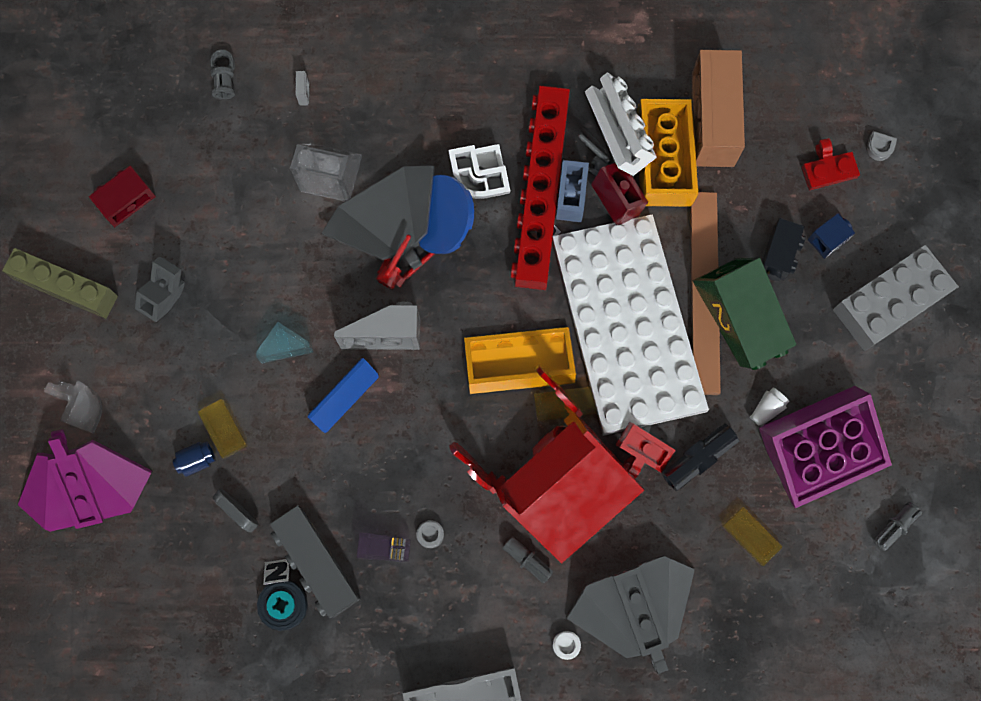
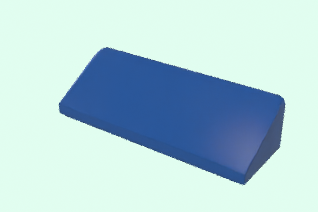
(343, 395)

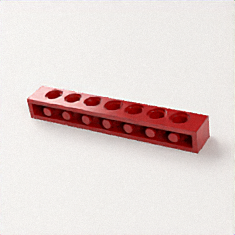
(552, 101)

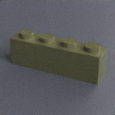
(60, 283)

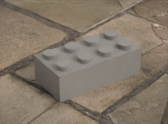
(895, 298)

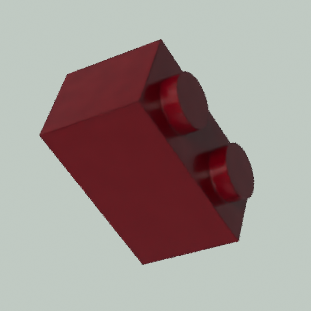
(619, 194)
(121, 196)

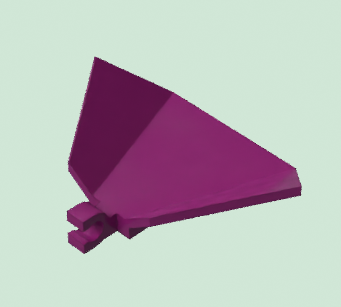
(81, 485)

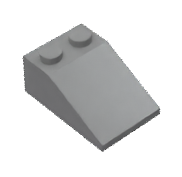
(389, 329)

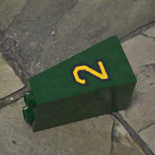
(746, 311)

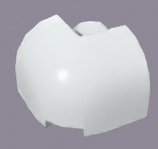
(480, 170)

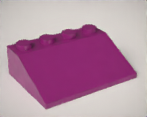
(826, 445)

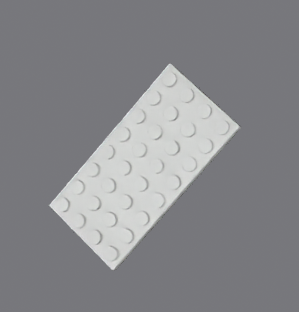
(629, 325)

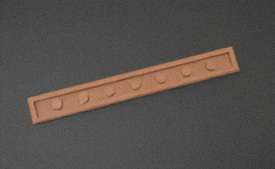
(703, 260)

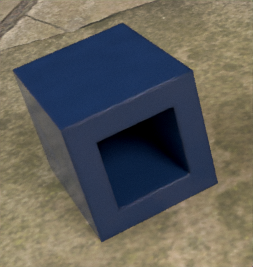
(831, 235)

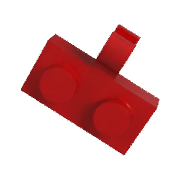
(829, 168)
(643, 449)

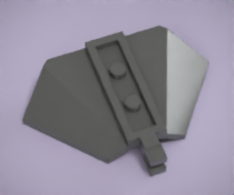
(386, 213)
(637, 608)

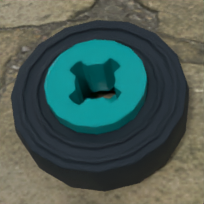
(292, 603)

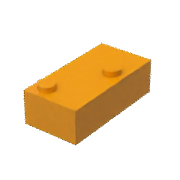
(673, 174)

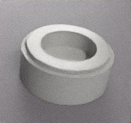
(430, 534)

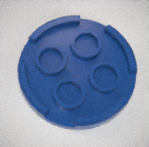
(449, 216)

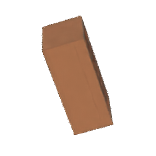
(718, 108)

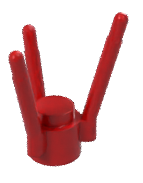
(390, 274)

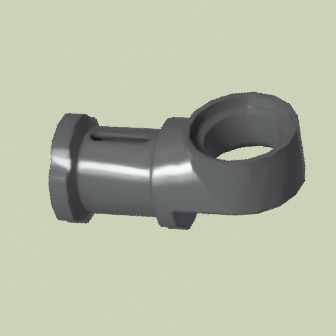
(222, 75)

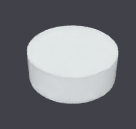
(566, 645)

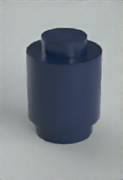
(193, 458)

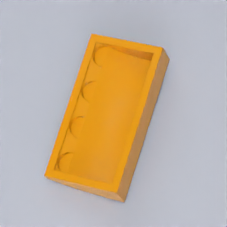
(510, 360)

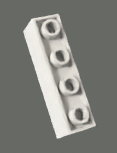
(621, 124)

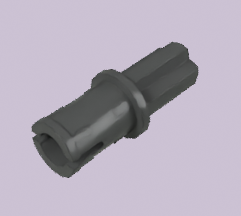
(897, 526)
(528, 560)

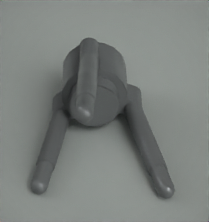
(602, 158)

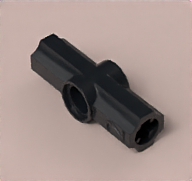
(700, 457)

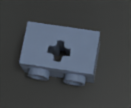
(572, 191)

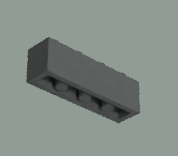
(315, 563)

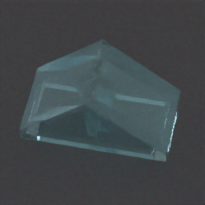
(282, 344)

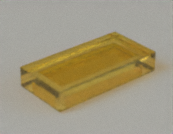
(222, 429)
(752, 536)

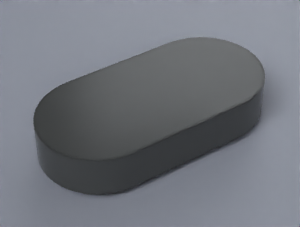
(235, 510)

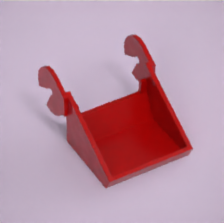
(565, 487)

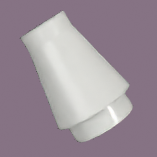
(770, 405)

